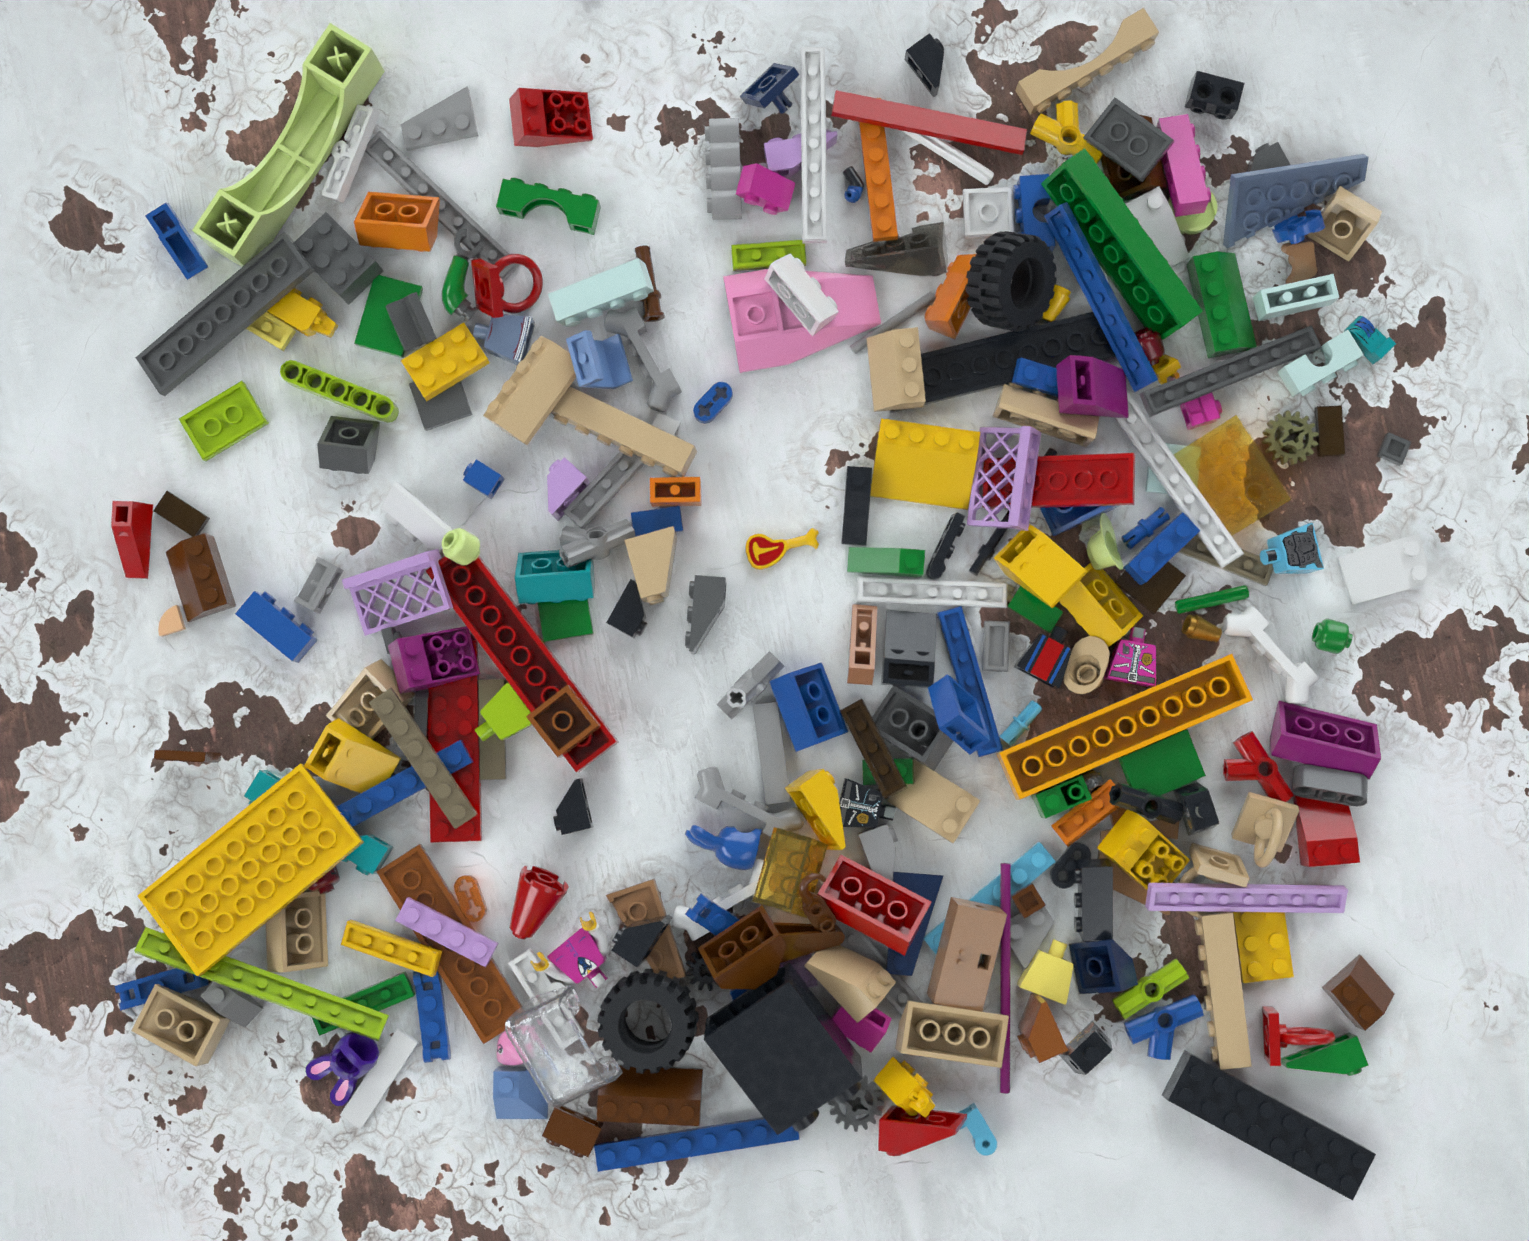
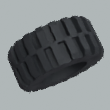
(1007, 303)
(630, 1048)

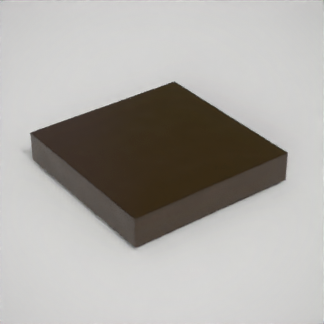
(1155, 590)

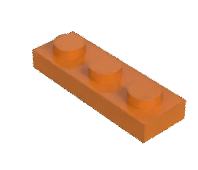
(1085, 815)

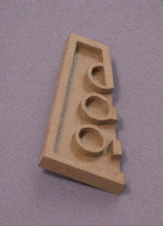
(642, 903)

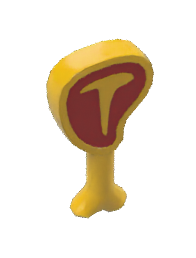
(766, 552)

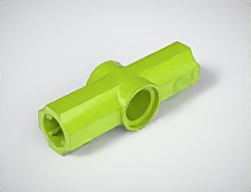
(1164, 979)

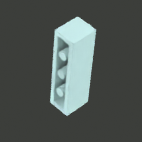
(601, 293)

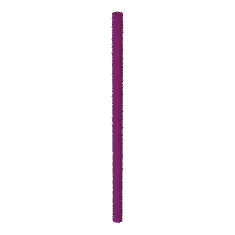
(1005, 966)

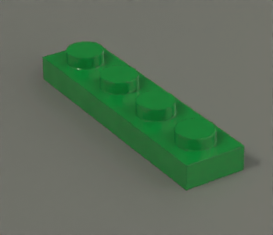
(376, 997)

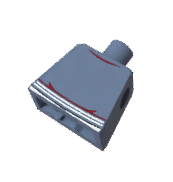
(507, 336)

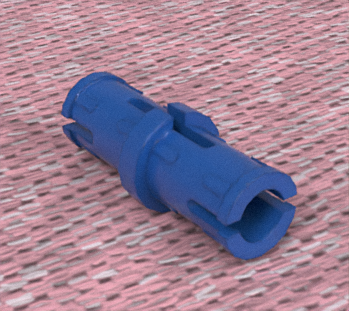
(1145, 527)

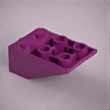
(1091, 387)
(433, 659)

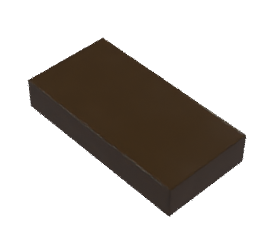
(1330, 429)
(181, 514)

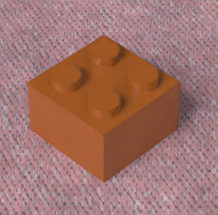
(563, 721)

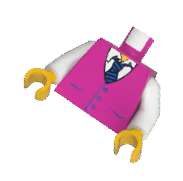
(578, 956)

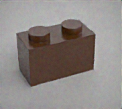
(572, 1131)

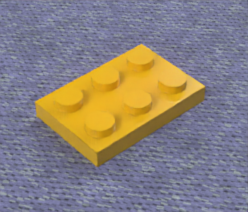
(445, 361)
(1262, 946)

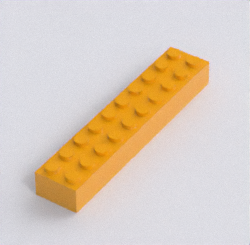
(1124, 727)

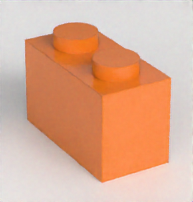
(675, 491)

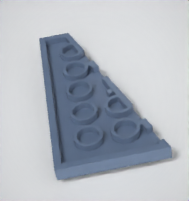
(1279, 193)

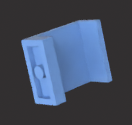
(599, 362)

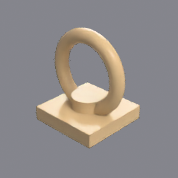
(1265, 825)
(1216, 866)

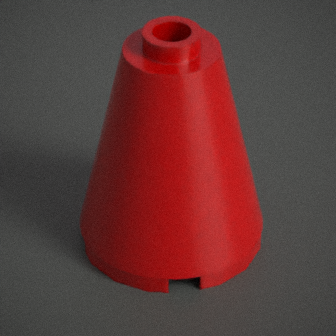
(534, 900)

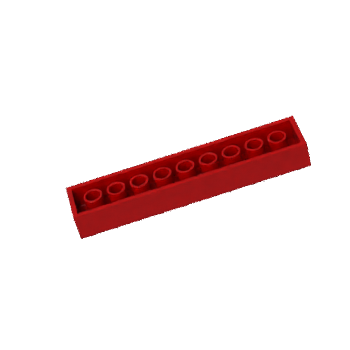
(516, 647)

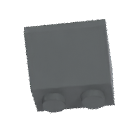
(348, 445)

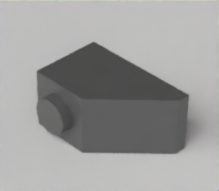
(1268, 157)

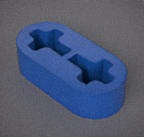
(716, 406)

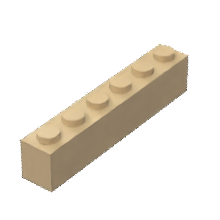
(624, 431)
(1224, 990)

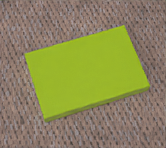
(223, 421)

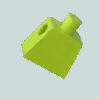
(504, 715)

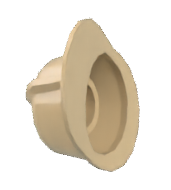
(1086, 665)

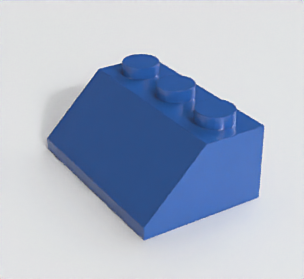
(808, 706)

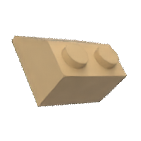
(1347, 223)

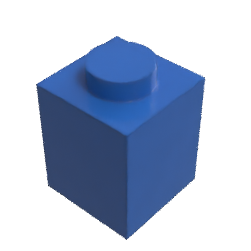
(483, 478)

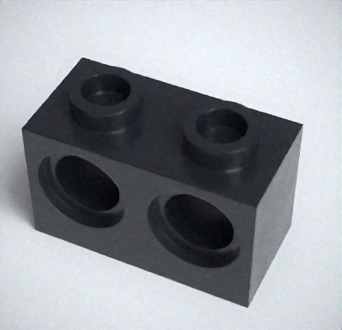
(1214, 88)

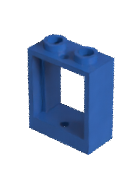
(958, 712)

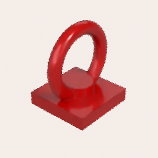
(490, 287)
(1278, 1036)

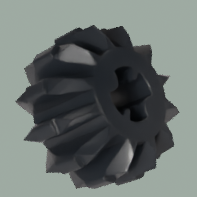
(702, 978)

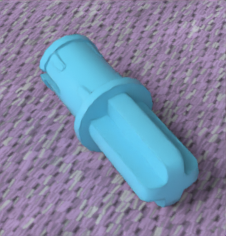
(1021, 723)

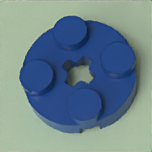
(1296, 227)

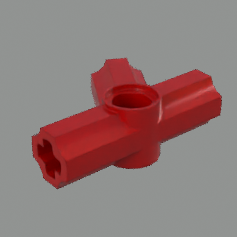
(1247, 768)

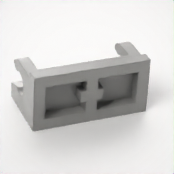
(319, 585)

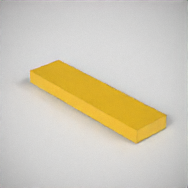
(391, 948)

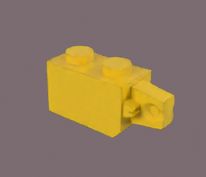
(303, 314)
(905, 1088)

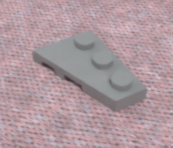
(442, 123)

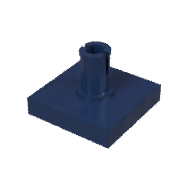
(770, 88)

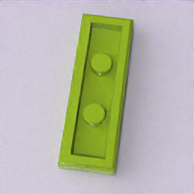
(761, 255)

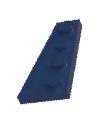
(927, 887)

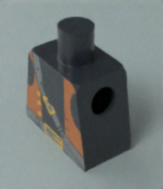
(1087, 1049)

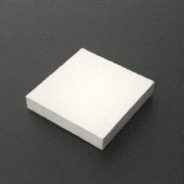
(987, 212)

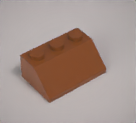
(1039, 1031)

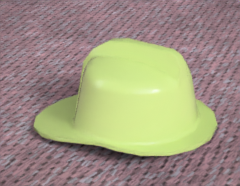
(1103, 547)

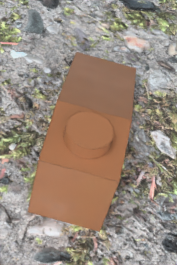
(862, 645)

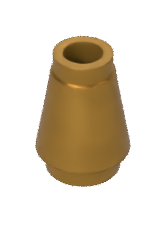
(1199, 628)

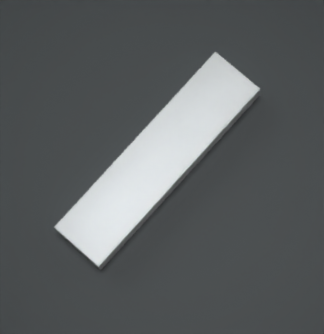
(379, 1078)

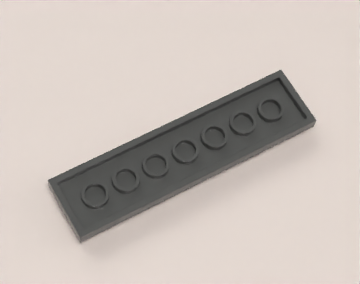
(224, 314)

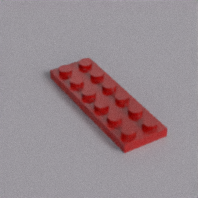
(1073, 480)

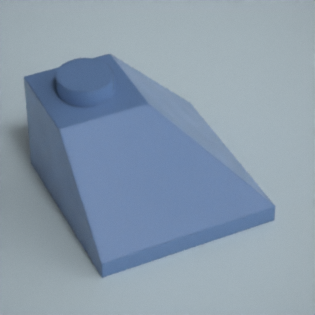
(517, 1095)

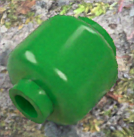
(1331, 636)

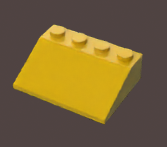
(924, 464)

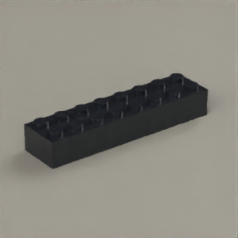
(1268, 1125)

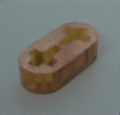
(476, 896)

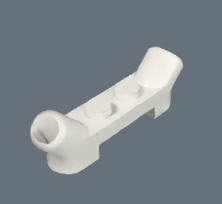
(1298, 676)
(737, 894)

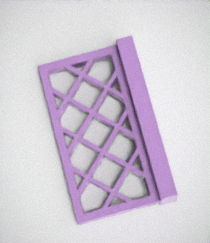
(1023, 476)
(387, 574)

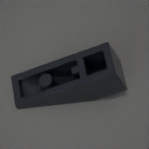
(856, 505)

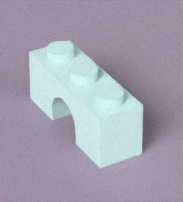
(1338, 353)

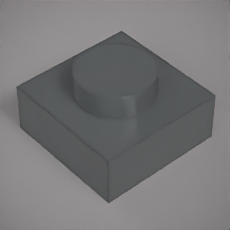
(389, 635)

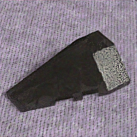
(913, 254)

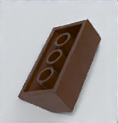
(654, 1098)

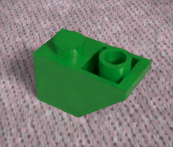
(1061, 797)

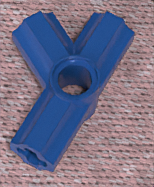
(1160, 1036)

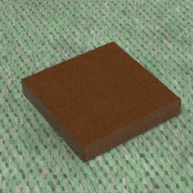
(188, 756)

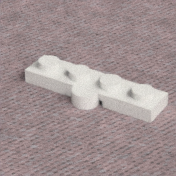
(349, 153)
(535, 981)

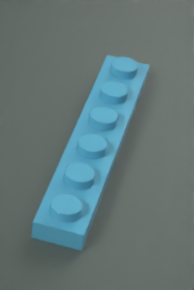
(1023, 872)

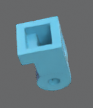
(982, 1138)

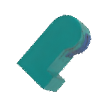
(1370, 339)

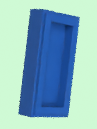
(656, 519)

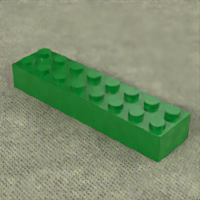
(1122, 246)

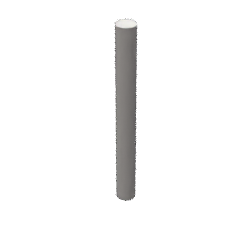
(895, 320)

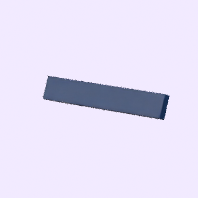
(967, 670)

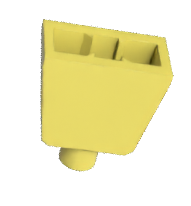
(1048, 973)

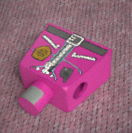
(1133, 660)

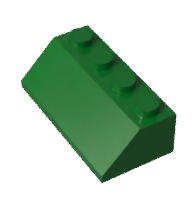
(1221, 297)

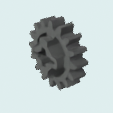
(867, 1107)

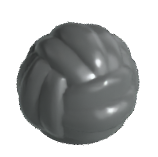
(1092, 779)

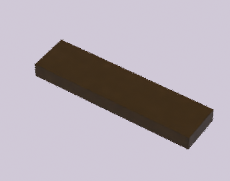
(873, 749)

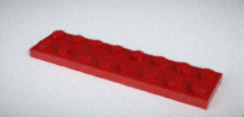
(451, 718)

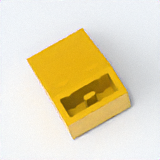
(1039, 566)
(350, 758)
(1142, 851)

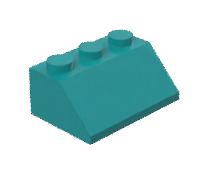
(546, 578)

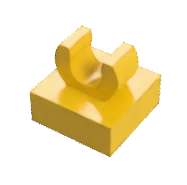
(1166, 367)

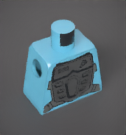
(1294, 551)

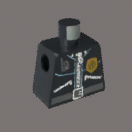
(863, 806)
(1197, 808)

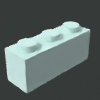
(1295, 297)

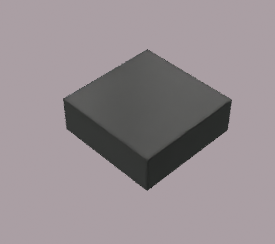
(1394, 449)

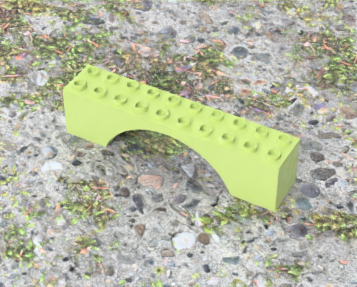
(252, 212)

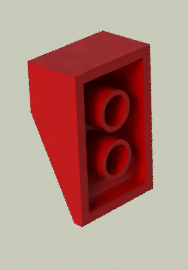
(1325, 833)
(904, 1133)

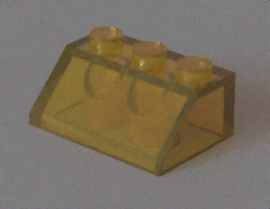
(785, 865)

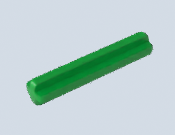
(1211, 599)

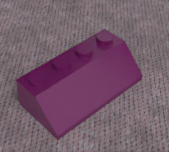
(1324, 739)

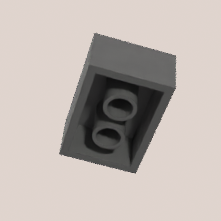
(338, 258)

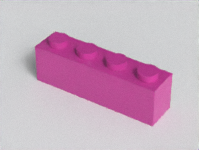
(1182, 167)

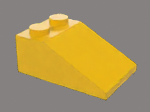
(819, 804)

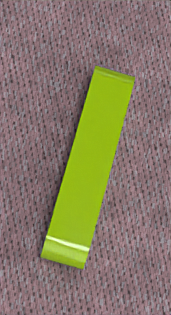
(331, 383)

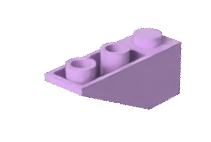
(785, 155)

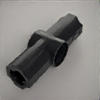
(1146, 803)

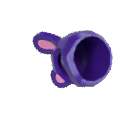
(349, 1060)

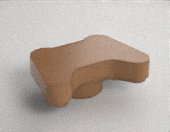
(1301, 259)

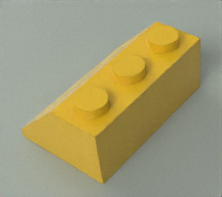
(1101, 606)

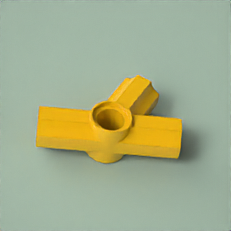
(1065, 125)

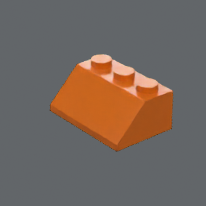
(398, 221)
(951, 302)

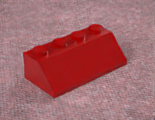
(873, 904)

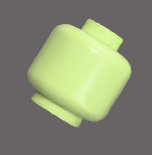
(461, 546)

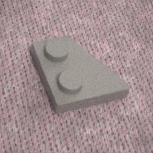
(1029, 934)

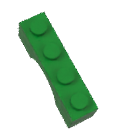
(518, 199)

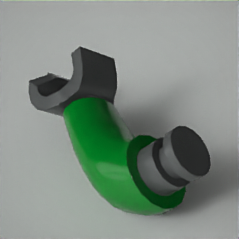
(453, 289)

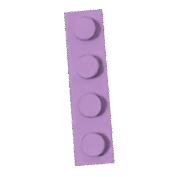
(447, 931)

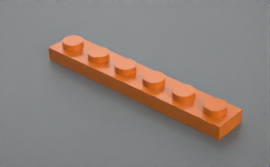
(878, 182)

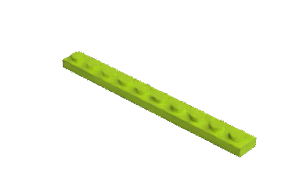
(271, 988)

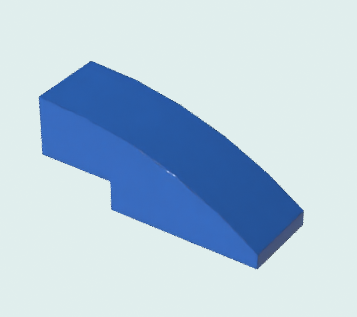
(177, 240)

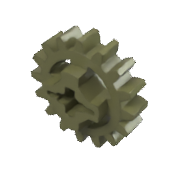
(1295, 447)

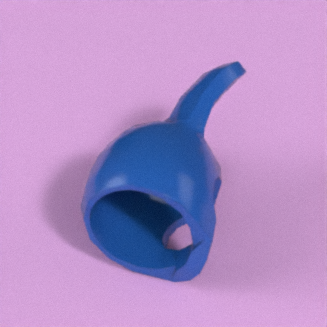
(731, 846)

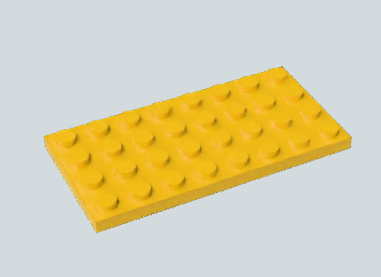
(250, 869)

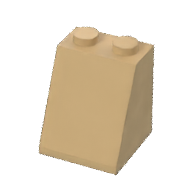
(652, 563)

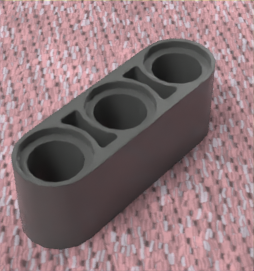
(1330, 785)

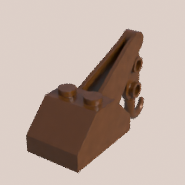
(755, 945)

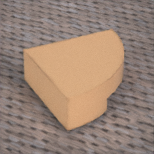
(171, 622)

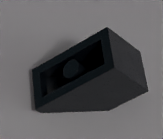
(926, 61)
(629, 612)
(574, 810)

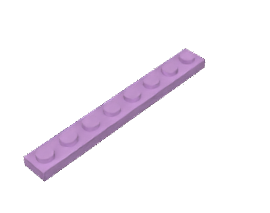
(1246, 899)

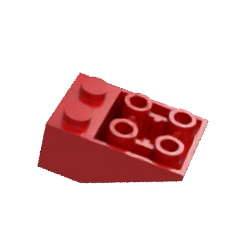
(549, 117)

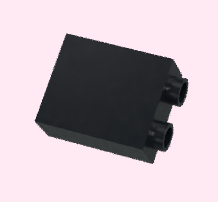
(784, 1051)

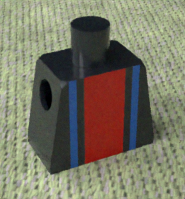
(1046, 658)

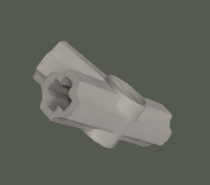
(594, 543)
(750, 685)

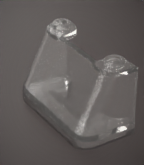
(556, 1049)

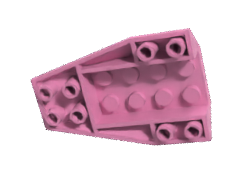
(772, 335)

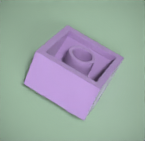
(564, 485)

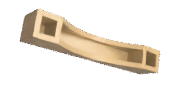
(1045, 86)

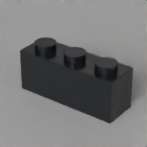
(1094, 899)

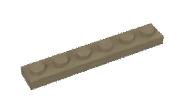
(423, 758)

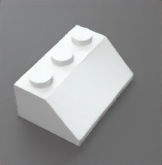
(801, 293)
(416, 517)

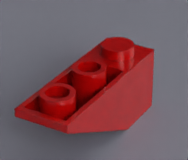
(132, 533)

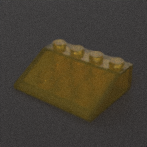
(1233, 475)

